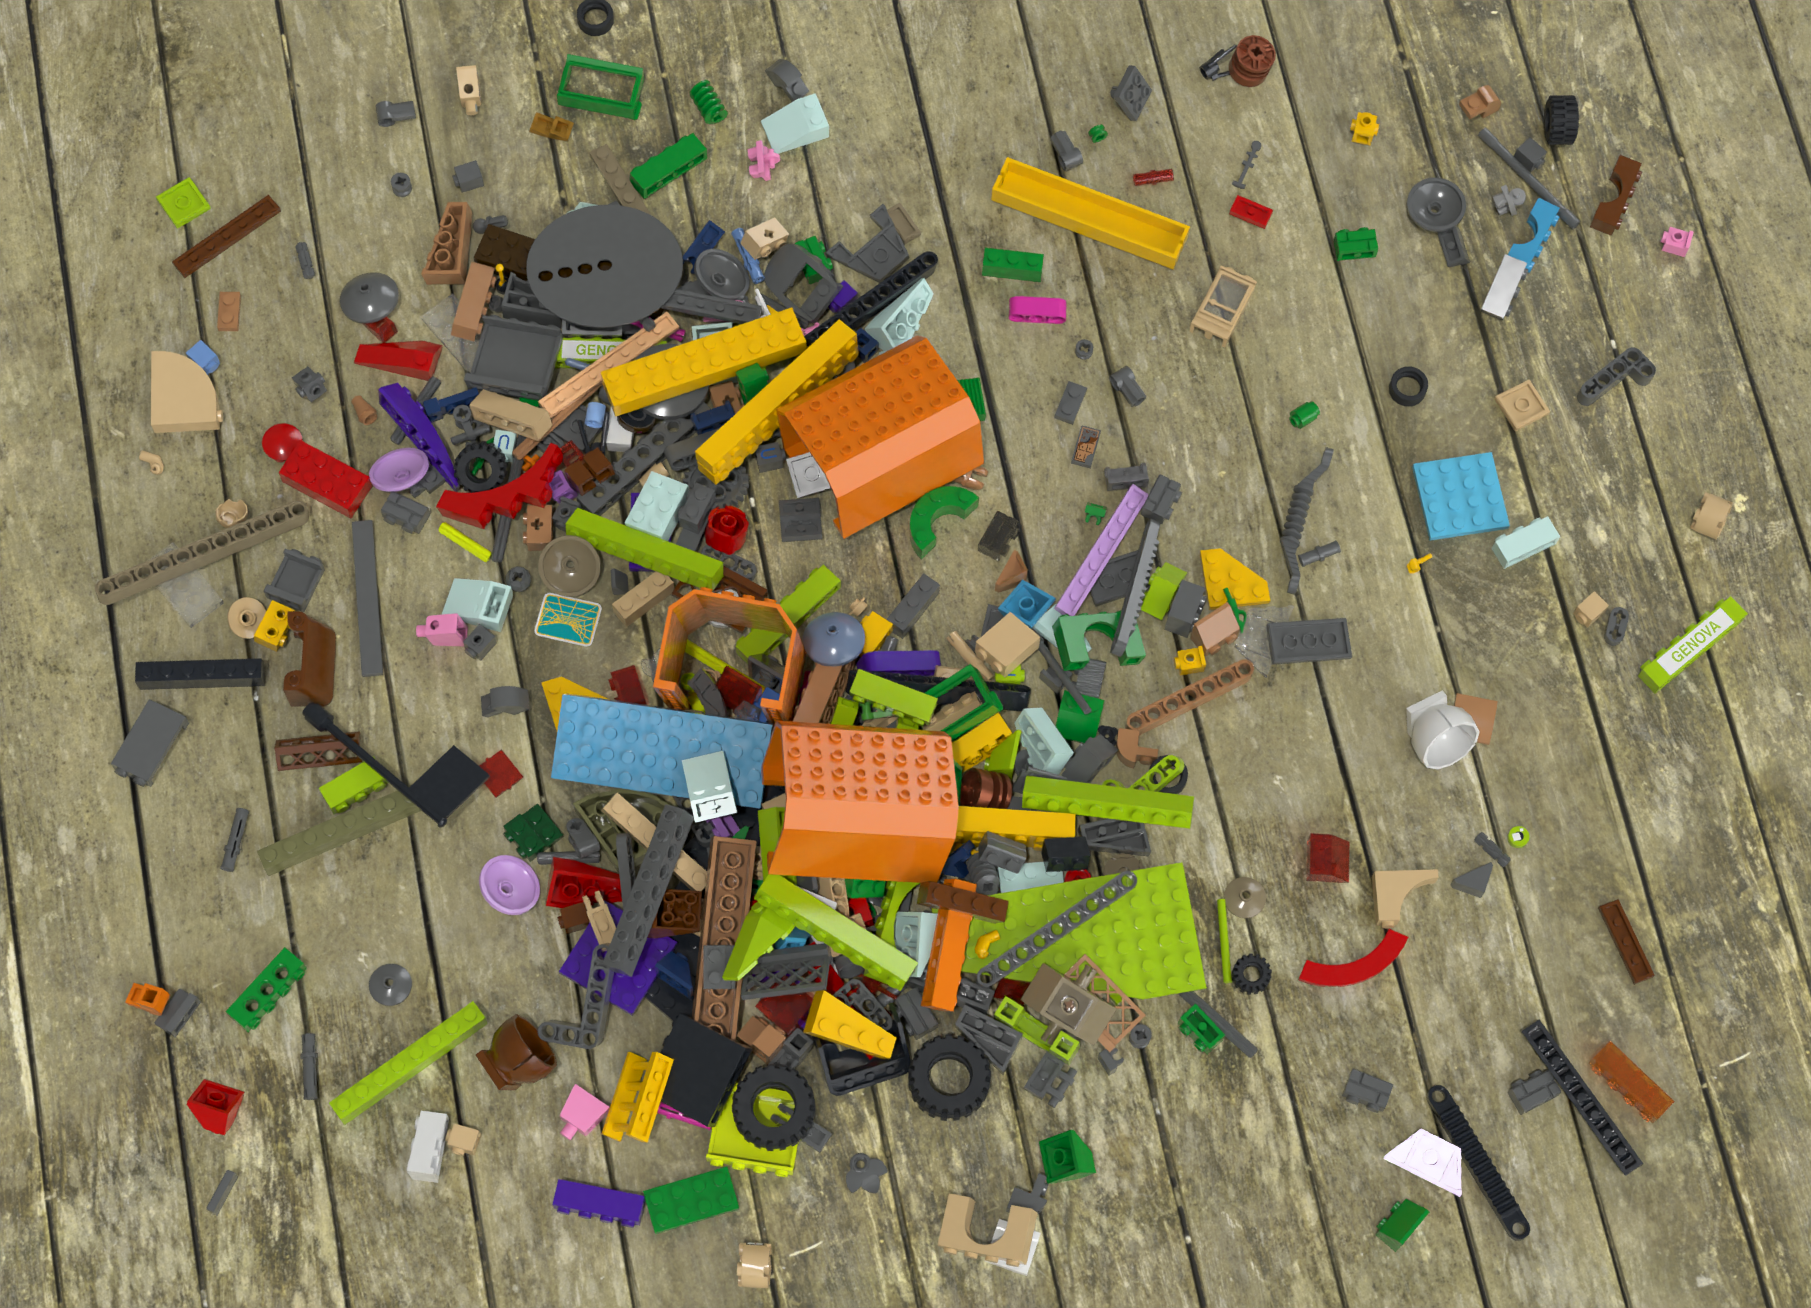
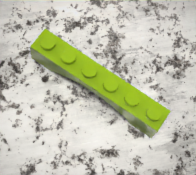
(889, 907)

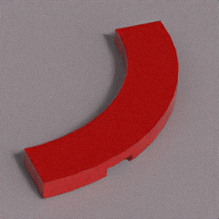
(1356, 971)

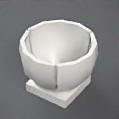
(1440, 731)

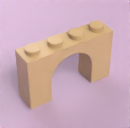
(1011, 1247)

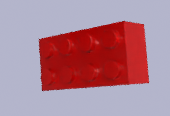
(325, 479)

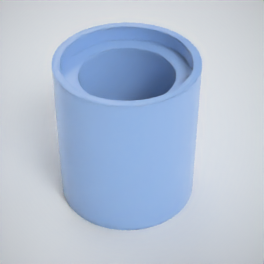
(595, 415)

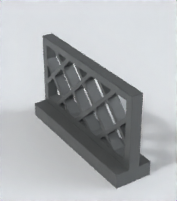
(784, 961)

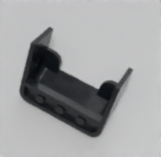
(853, 1070)

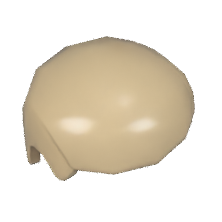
(231, 513)

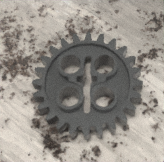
(736, 488)

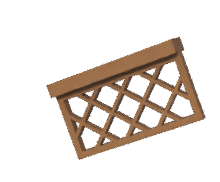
(1106, 1038)

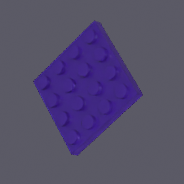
(626, 991)

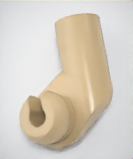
(154, 460)

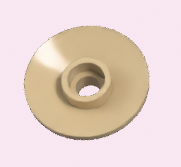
(252, 610)

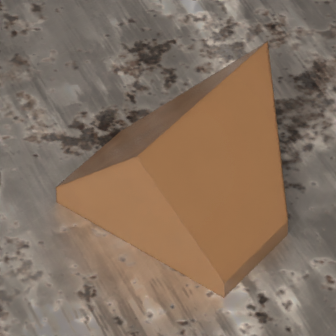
(1012, 574)

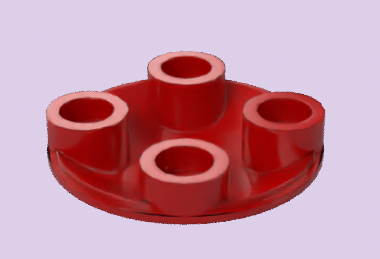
(280, 441)

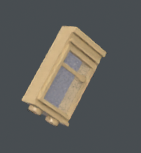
(1224, 304)

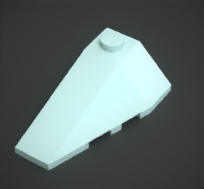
(901, 317)

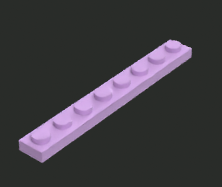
(1101, 551)

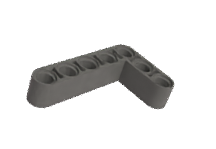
(591, 1005)

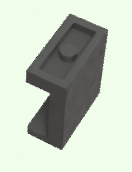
(295, 580)

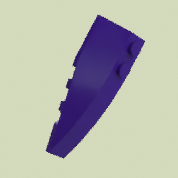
(418, 428)

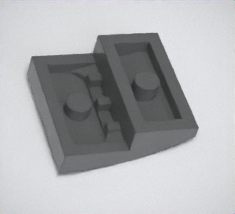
(800, 519)

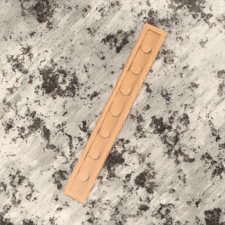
(591, 376)

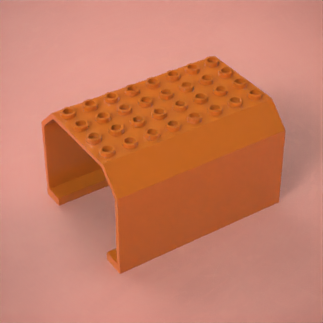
(885, 432)
(705, 606)
(862, 801)

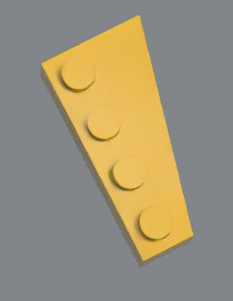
(980, 742)
(844, 1026)

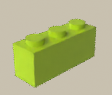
(351, 787)

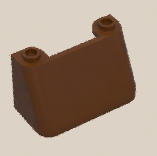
(316, 676)

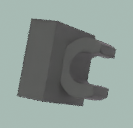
(1107, 1061)

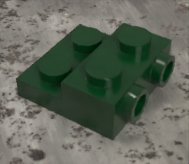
(532, 832)

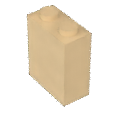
(1007, 644)

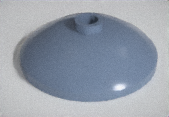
(833, 647)

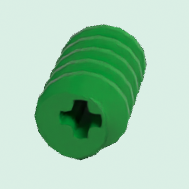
(708, 103)

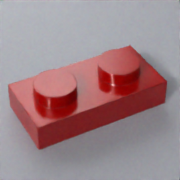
(1251, 212)

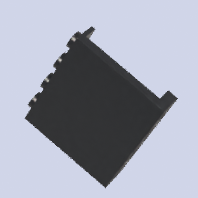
(702, 1069)

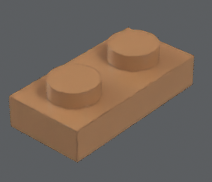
(229, 311)

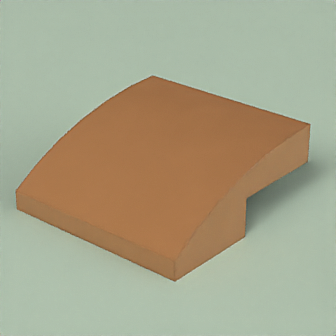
(1482, 712)

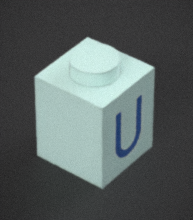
(506, 442)

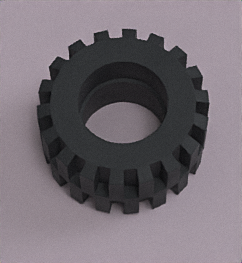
(1561, 120)
(485, 451)

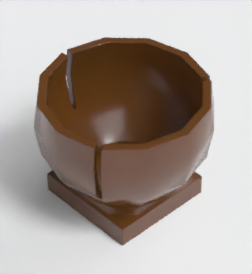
(517, 1055)

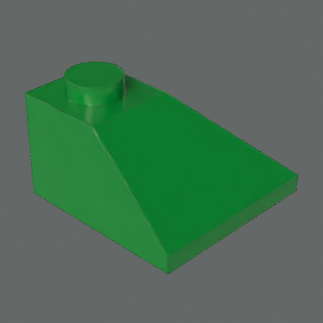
(1066, 1157)

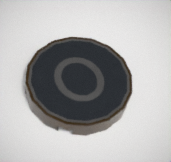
(636, 421)

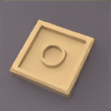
(1522, 405)

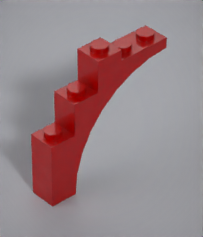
(505, 500)

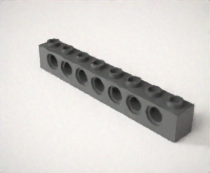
(631, 458)
(648, 890)

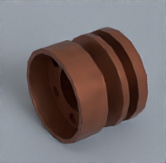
(1252, 61)
(985, 789)

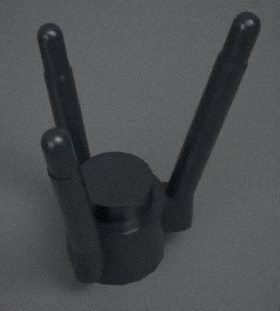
(1210, 68)
(601, 445)

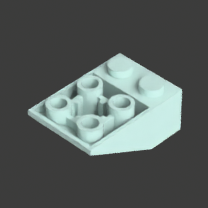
(479, 602)
(709, 786)

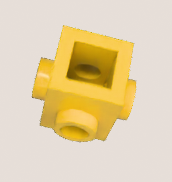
(1364, 128)

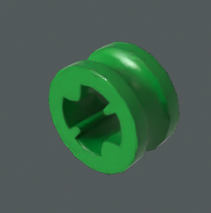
(1098, 133)

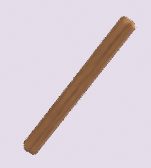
(528, 444)

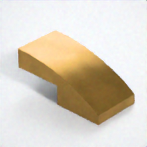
(551, 128)

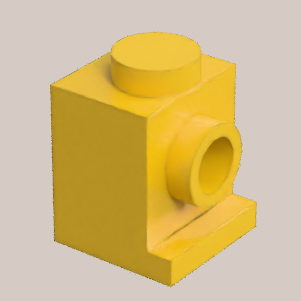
(1189, 667)

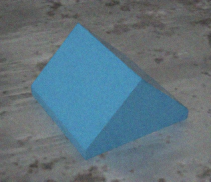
(1027, 603)

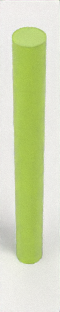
(1224, 942)

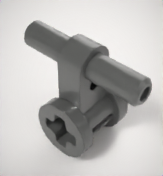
(466, 425)

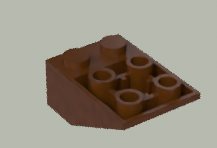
(677, 914)

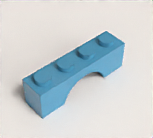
(1540, 219)

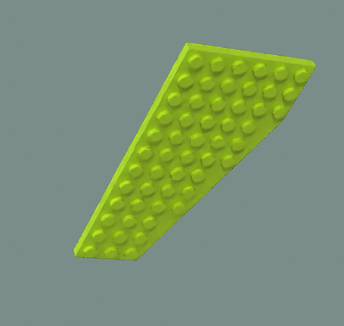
(1139, 941)

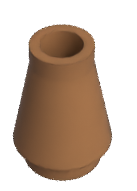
(364, 411)

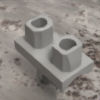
(1506, 201)

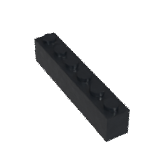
(200, 674)

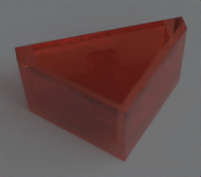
(1012, 990)

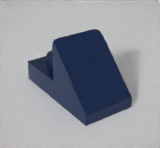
(955, 863)

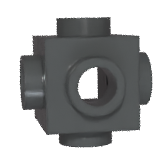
(309, 384)

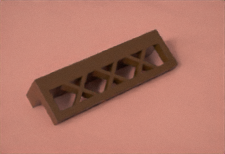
(313, 744)

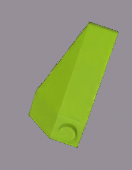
(758, 934)

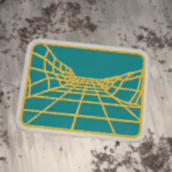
(568, 619)

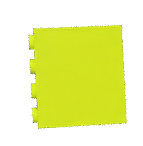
(731, 1148)

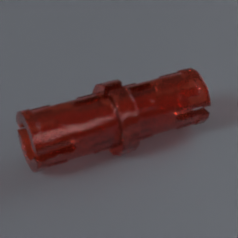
(1153, 177)

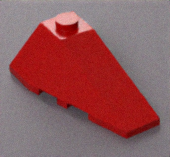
(406, 358)

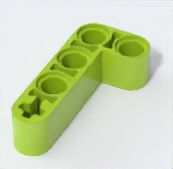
(1147, 779)

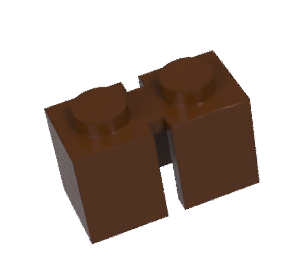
(597, 465)

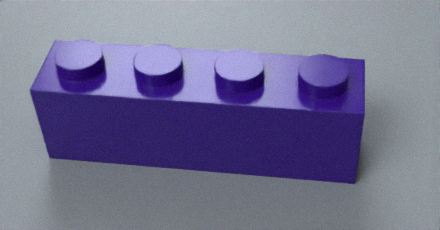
(598, 1202)

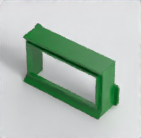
(598, 104)
(989, 708)

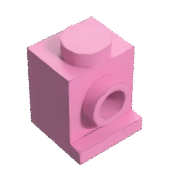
(1676, 241)

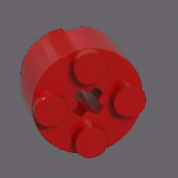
(726, 529)

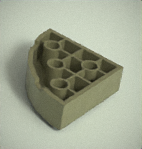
(606, 830)

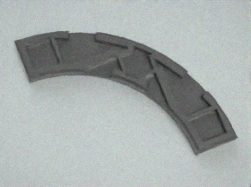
(708, 693)

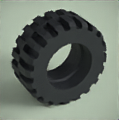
(952, 1049)
(767, 1078)

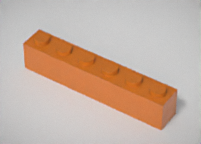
(947, 955)

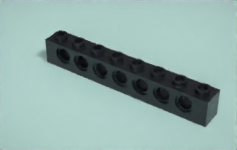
(1582, 1097)

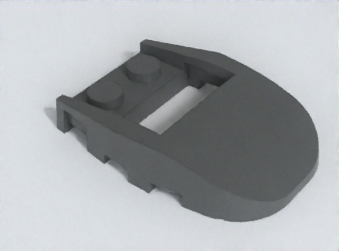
(785, 268)

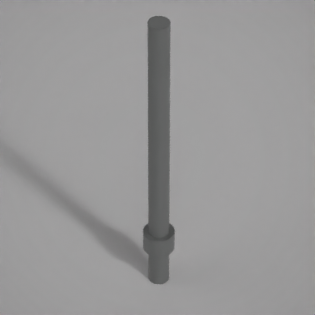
(1063, 676)

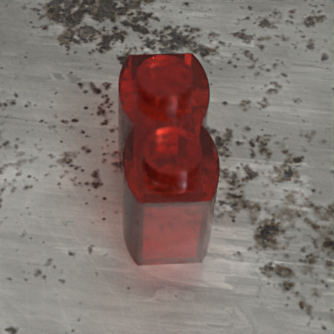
(627, 685)

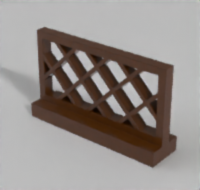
(732, 581)

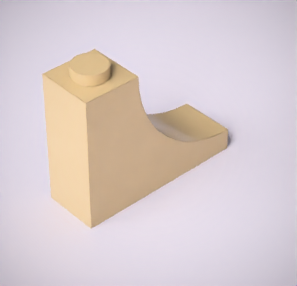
(1392, 888)

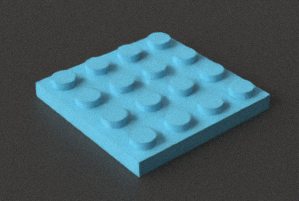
(1460, 496)

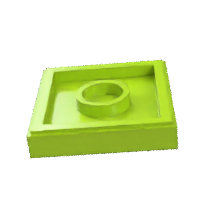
(183, 202)

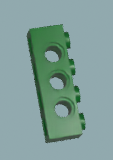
(267, 978)

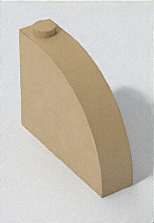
(181, 395)

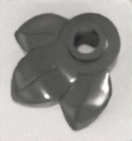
(867, 1176)

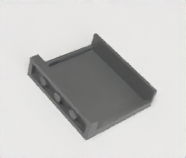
(515, 358)

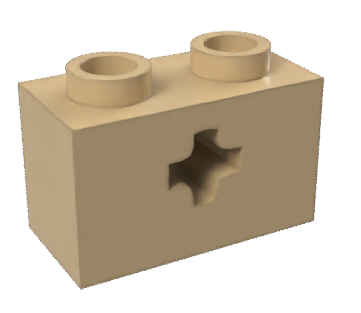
(764, 238)

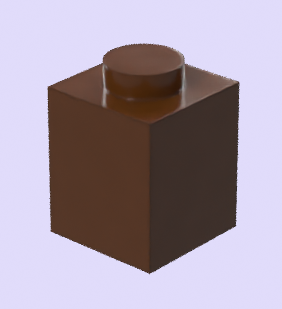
(573, 918)

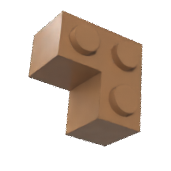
(762, 1038)

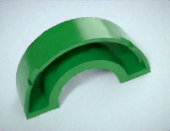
(933, 505)

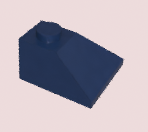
(676, 973)

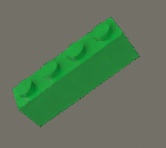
(668, 165)

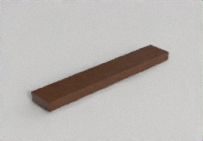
(226, 236)

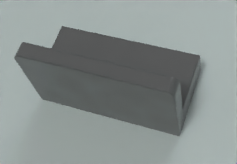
(177, 1012)

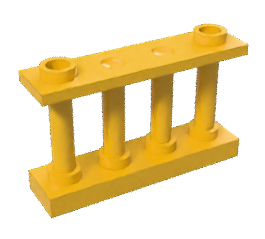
(647, 1101)

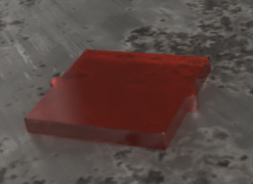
(502, 773)

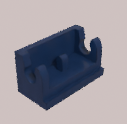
(712, 419)

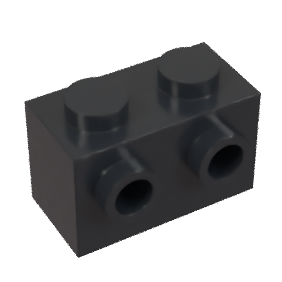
(1065, 854)

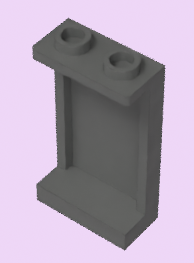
(148, 743)

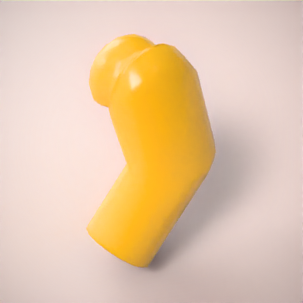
(983, 943)

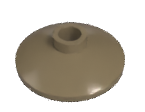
(1245, 907)

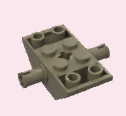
(1047, 997)

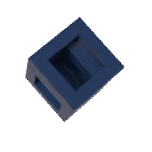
(870, 345)

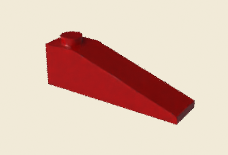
(572, 880)

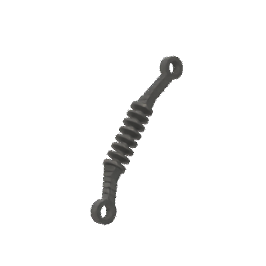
(1295, 520)

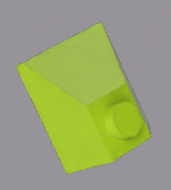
(1004, 756)

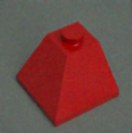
(215, 1106)

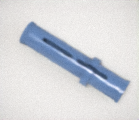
(749, 262)

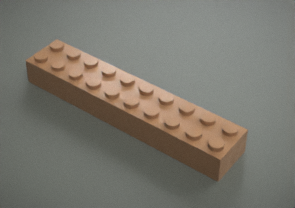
(723, 915)

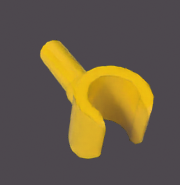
(1413, 565)

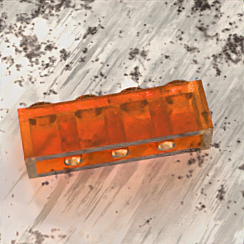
(1631, 1082)

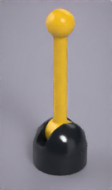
(502, 281)

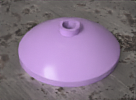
(399, 469)
(515, 878)

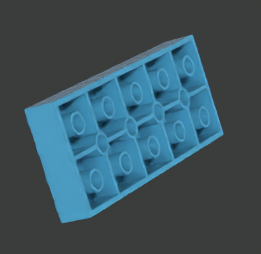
(645, 747)

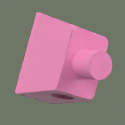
(444, 630)
(581, 1113)

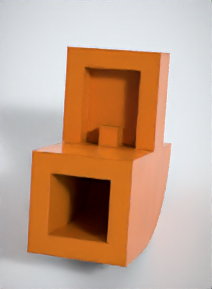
(148, 998)

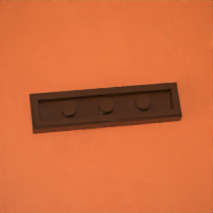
(1626, 941)

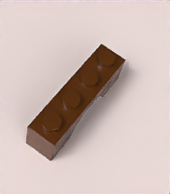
(1623, 177)
(959, 900)

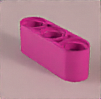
(1037, 310)

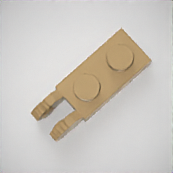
(600, 920)

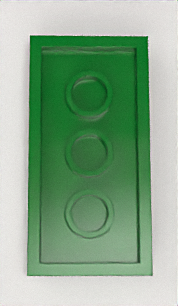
(691, 1200)

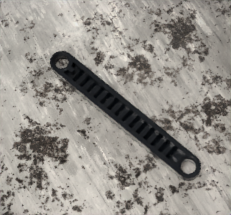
(1478, 1163)

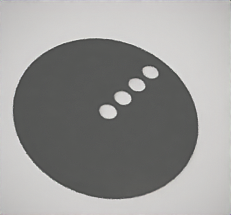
(642, 273)

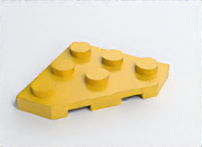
(1224, 571)
(556, 688)

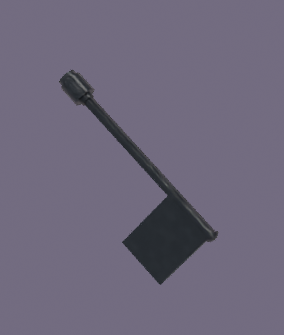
(436, 792)

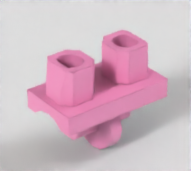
(766, 159)

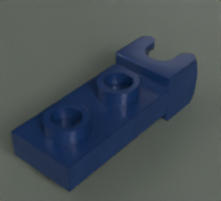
(705, 240)
(437, 408)

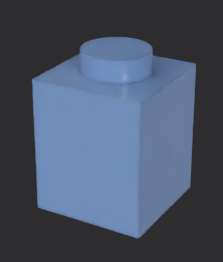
(204, 357)

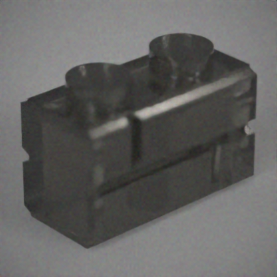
(998, 536)

